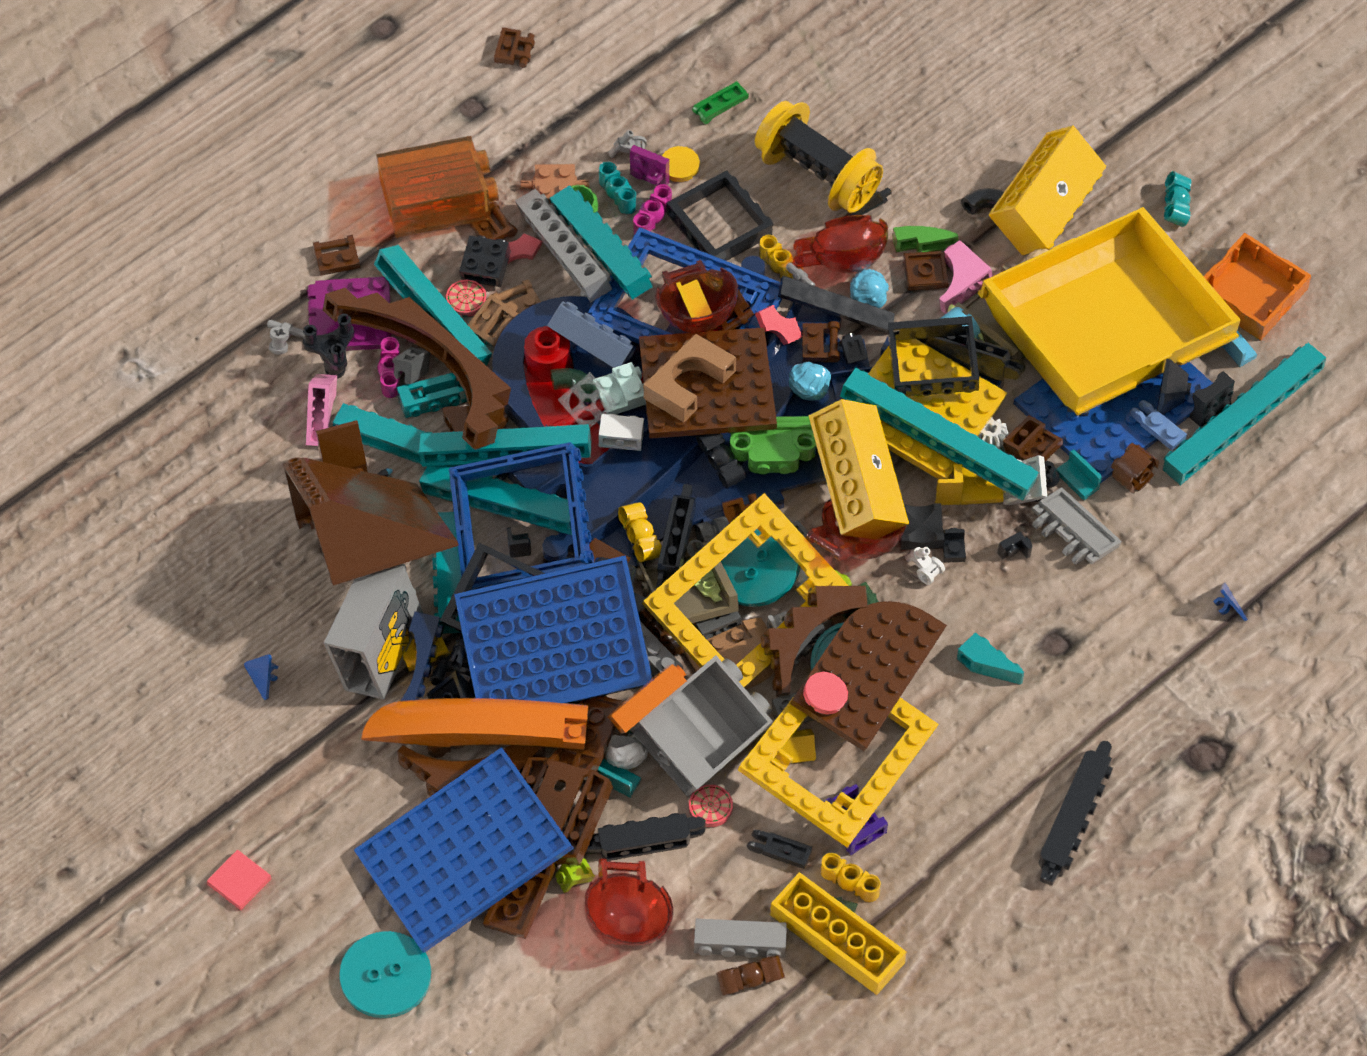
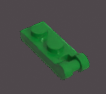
(720, 102)

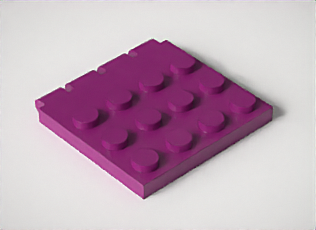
(364, 337)

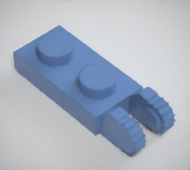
(1158, 425)

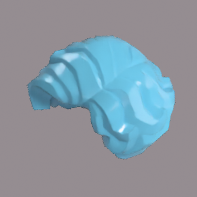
(869, 287)
(809, 381)

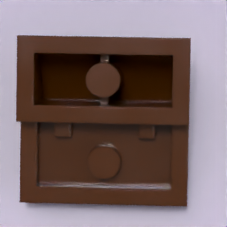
(1031, 440)

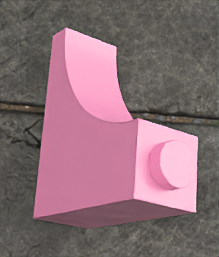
(968, 274)
(320, 403)

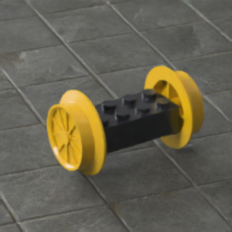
(787, 133)

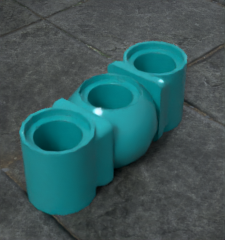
(617, 187)
(1177, 199)

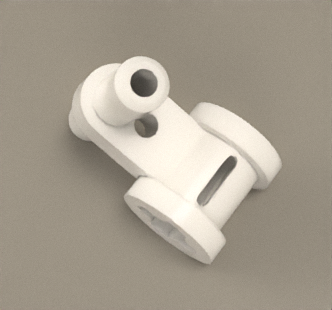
(927, 566)

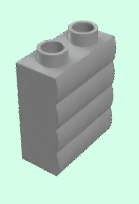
(703, 724)

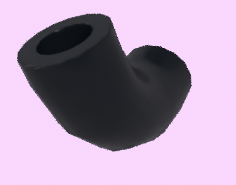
(981, 199)

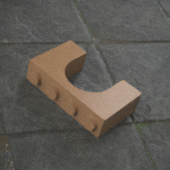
(695, 355)

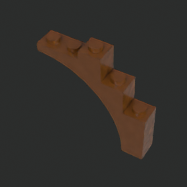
(785, 643)
(439, 772)

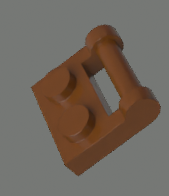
(489, 228)
(338, 260)
(813, 342)

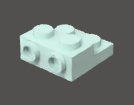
(623, 387)

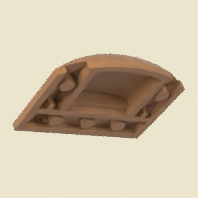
(737, 643)

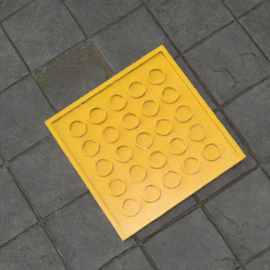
(967, 410)

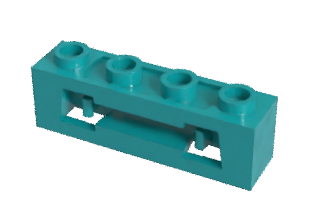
(436, 393)

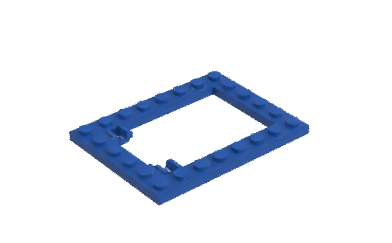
(763, 289)

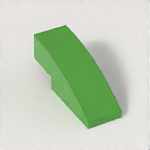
(922, 238)

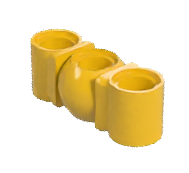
(775, 256)
(640, 531)
(861, 880)

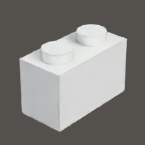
(621, 432)

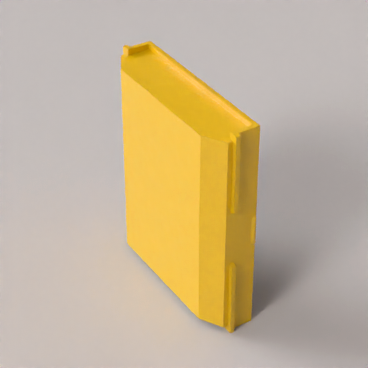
(1109, 310)

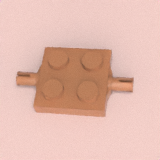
(553, 178)

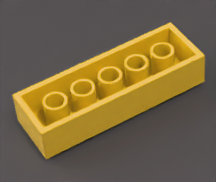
(838, 933)

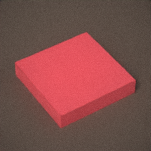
(239, 880)

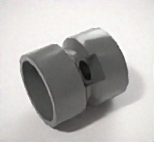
(706, 531)

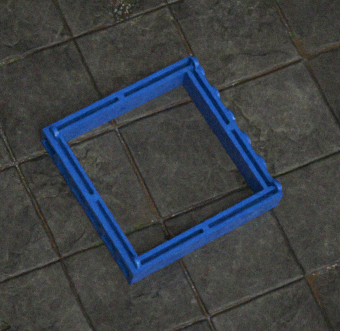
(576, 496)

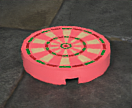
(466, 297)
(712, 804)

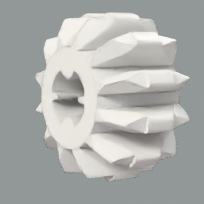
(994, 433)

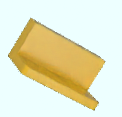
(694, 299)
(950, 490)
(801, 746)

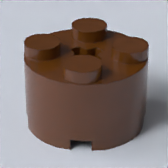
(1134, 468)

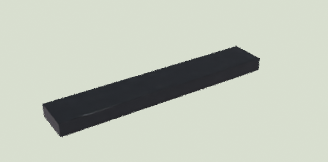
(835, 304)

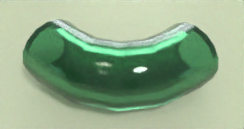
(567, 378)

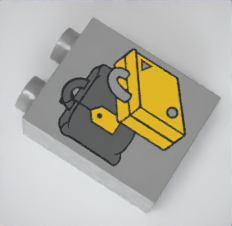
(373, 631)

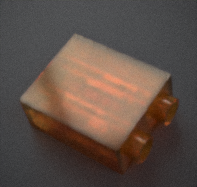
(436, 186)

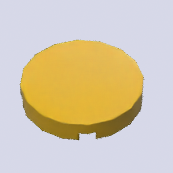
(682, 163)

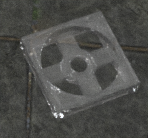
(588, 379)

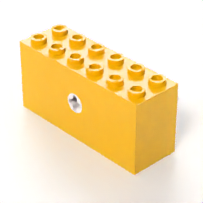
(1047, 190)
(858, 469)

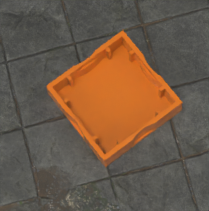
(1257, 284)

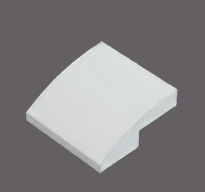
(1038, 490)

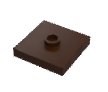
(925, 270)

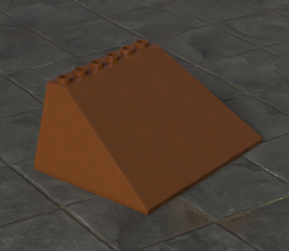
(364, 518)

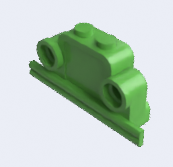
(777, 448)

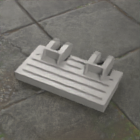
(1074, 522)

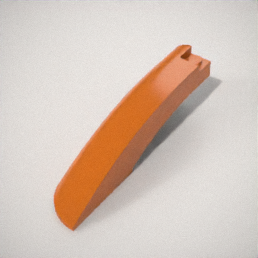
(479, 722)

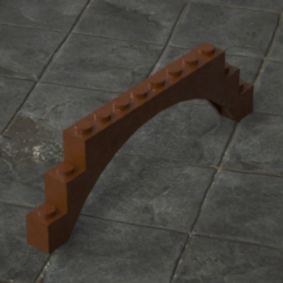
(406, 319)

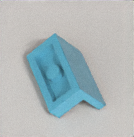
(1240, 351)

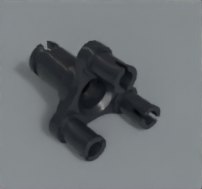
(331, 346)
(453, 661)

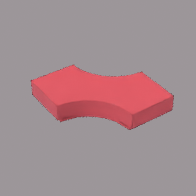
(524, 247)
(773, 322)

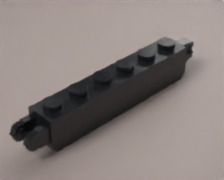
(1074, 813)

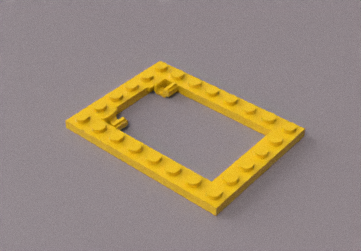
(771, 523)
(829, 817)

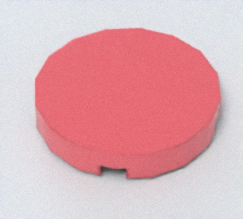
(825, 693)

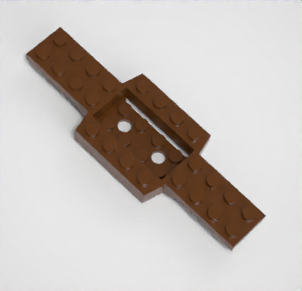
(518, 909)

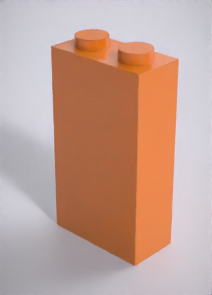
(647, 698)

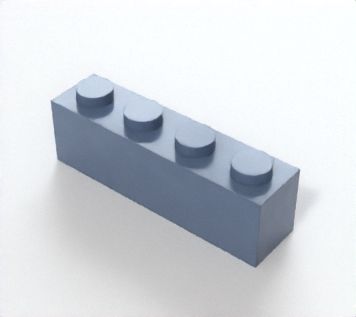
(590, 335)

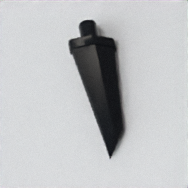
(875, 201)

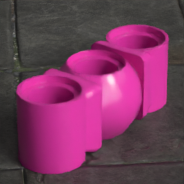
(653, 210)
(386, 361)

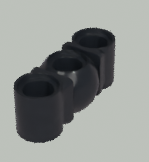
(721, 459)

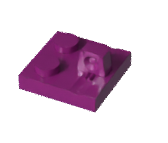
(649, 166)

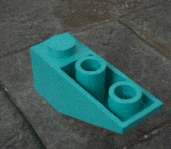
(986, 660)

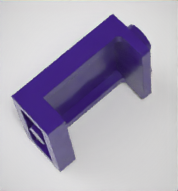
(871, 831)

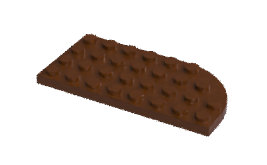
(876, 660)

